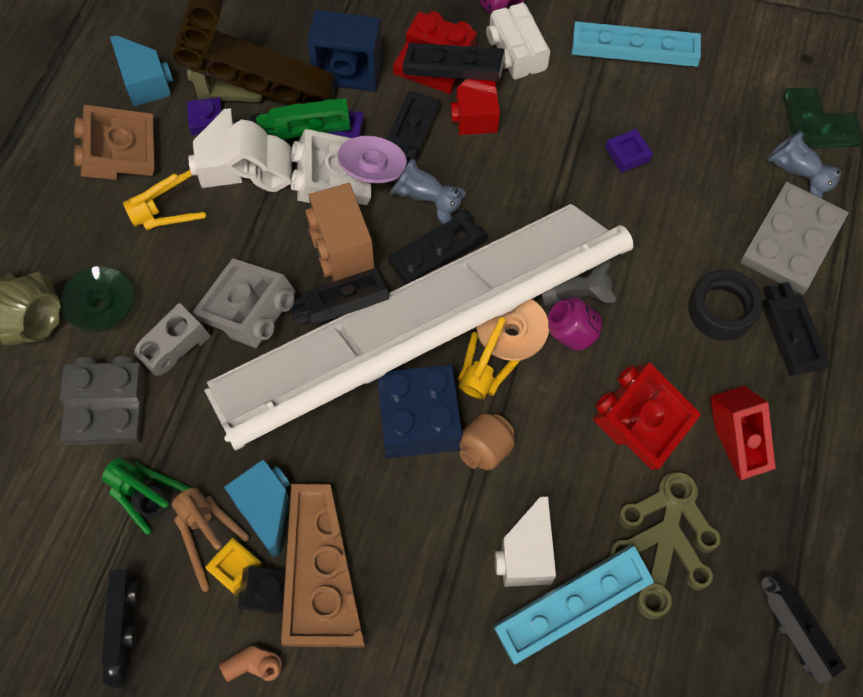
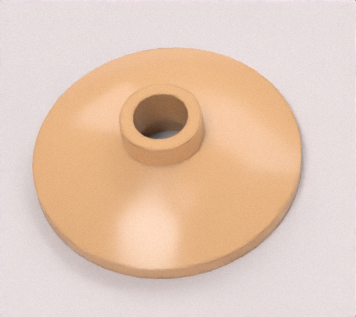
(532, 329)

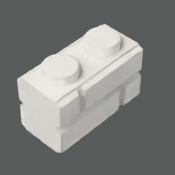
(521, 38)

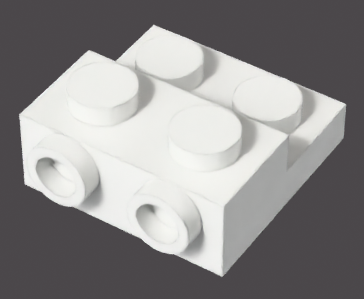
(319, 167)

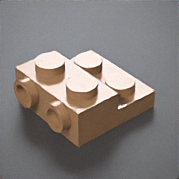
(114, 142)

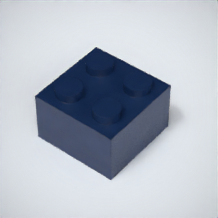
(347, 48)
(419, 411)

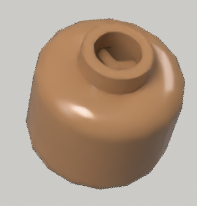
(486, 441)

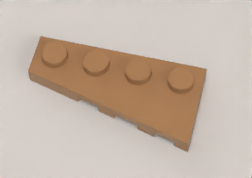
(318, 585)

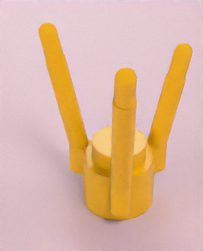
(143, 208)
(478, 379)

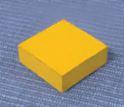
(229, 565)

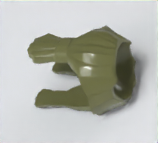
(27, 308)

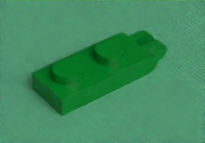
(317, 116)

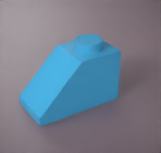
(141, 71)
(263, 503)

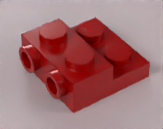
(433, 29)
(646, 414)

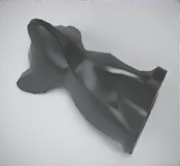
(596, 285)

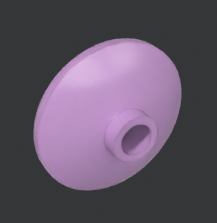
(372, 159)

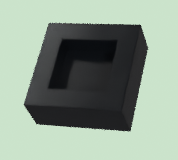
(262, 590)

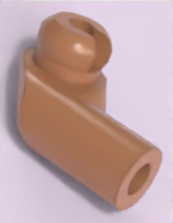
(252, 660)

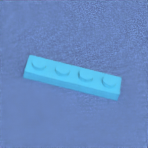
(636, 44)
(572, 604)

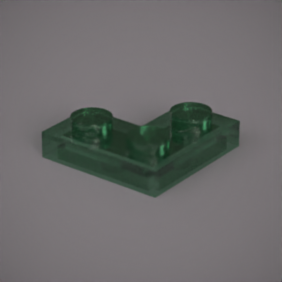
(820, 129)

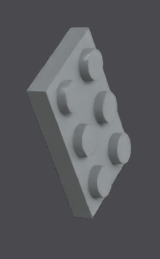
(794, 237)

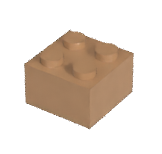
(339, 232)

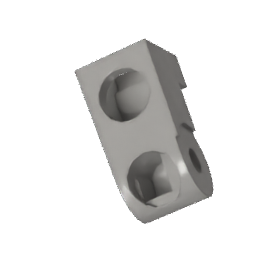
(170, 340)

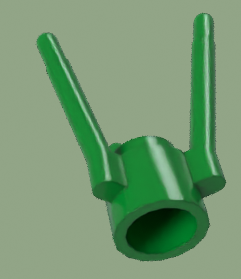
(126, 477)

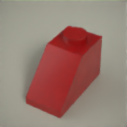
(476, 107)
(744, 430)

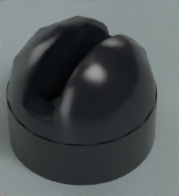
(148, 507)

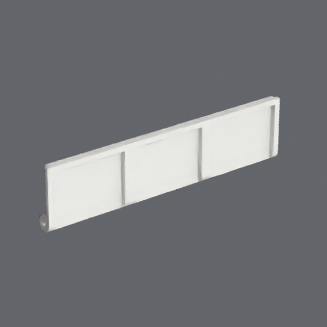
(411, 322)

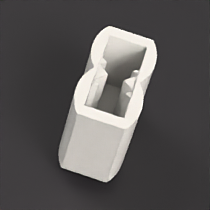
(257, 156)

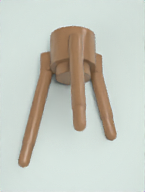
(195, 512)

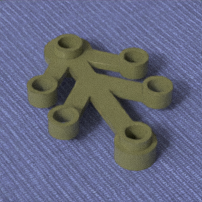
(669, 537)

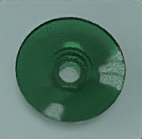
(87, 290)

